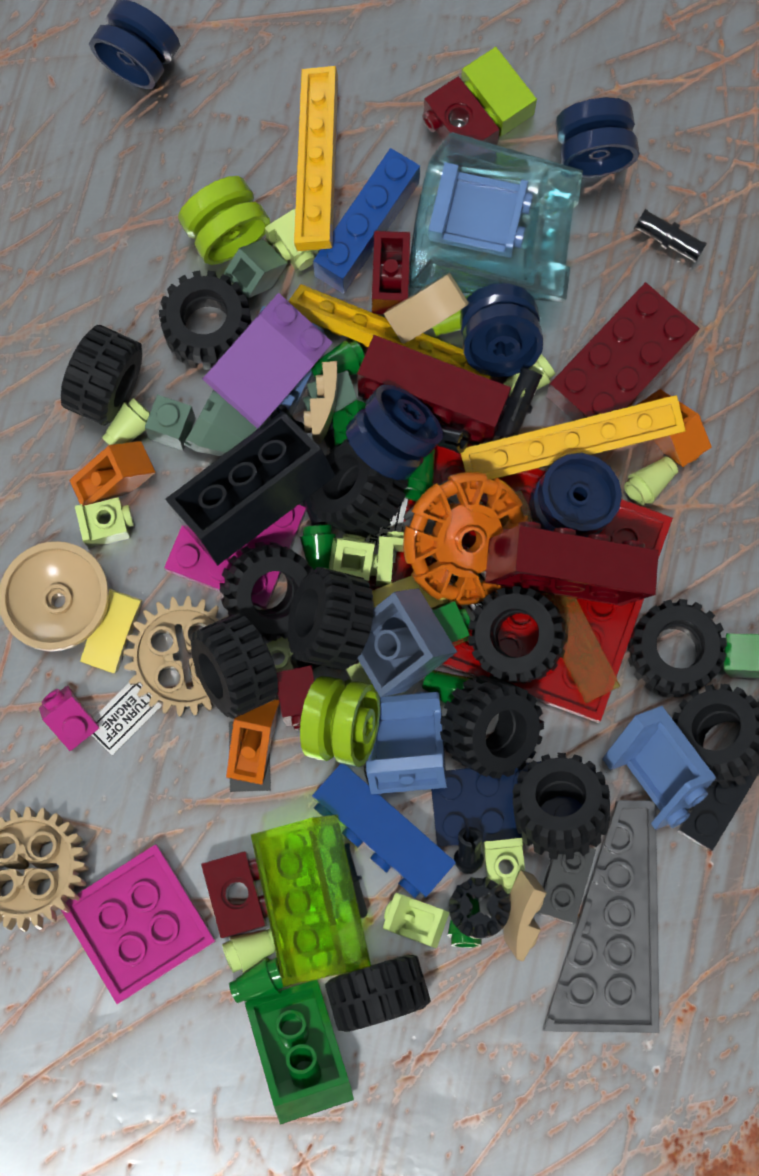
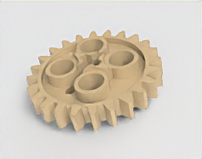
(150, 662)
(30, 835)

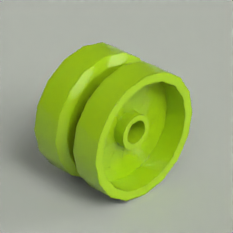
(223, 219)
(340, 721)

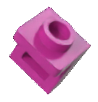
(67, 717)

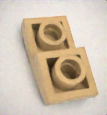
(426, 308)
(322, 409)
(525, 900)

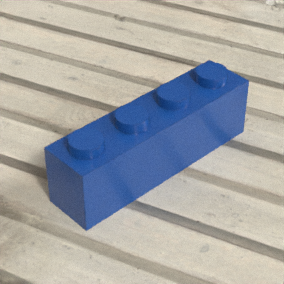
(370, 212)
(383, 830)

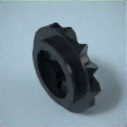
(479, 925)

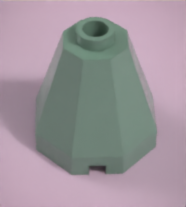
(218, 427)

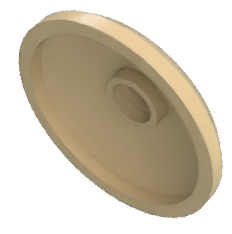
(36, 582)

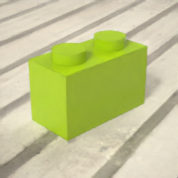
(499, 90)

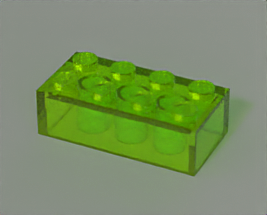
(310, 900)

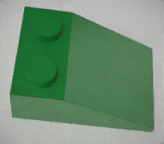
(299, 1052)

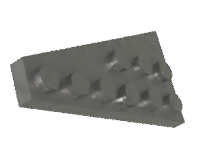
(613, 954)

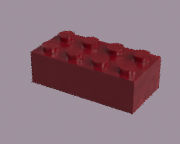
(623, 357)
(450, 392)
(572, 564)

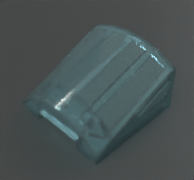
(543, 255)

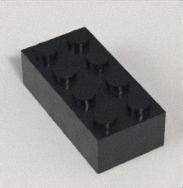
(250, 487)

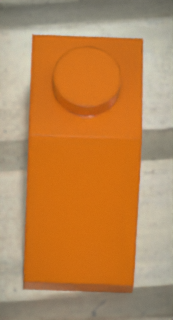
(684, 446)
(113, 473)
(252, 743)

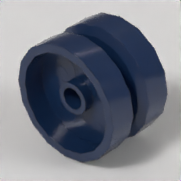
(134, 44)
(597, 136)
(501, 330)
(394, 432)
(576, 495)

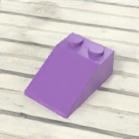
(267, 360)

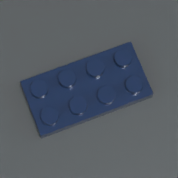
(485, 805)

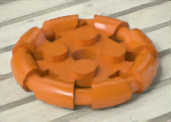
(451, 525)

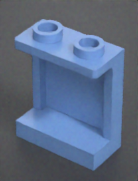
(479, 212)
(408, 745)
(662, 764)

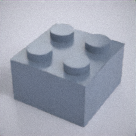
(403, 643)

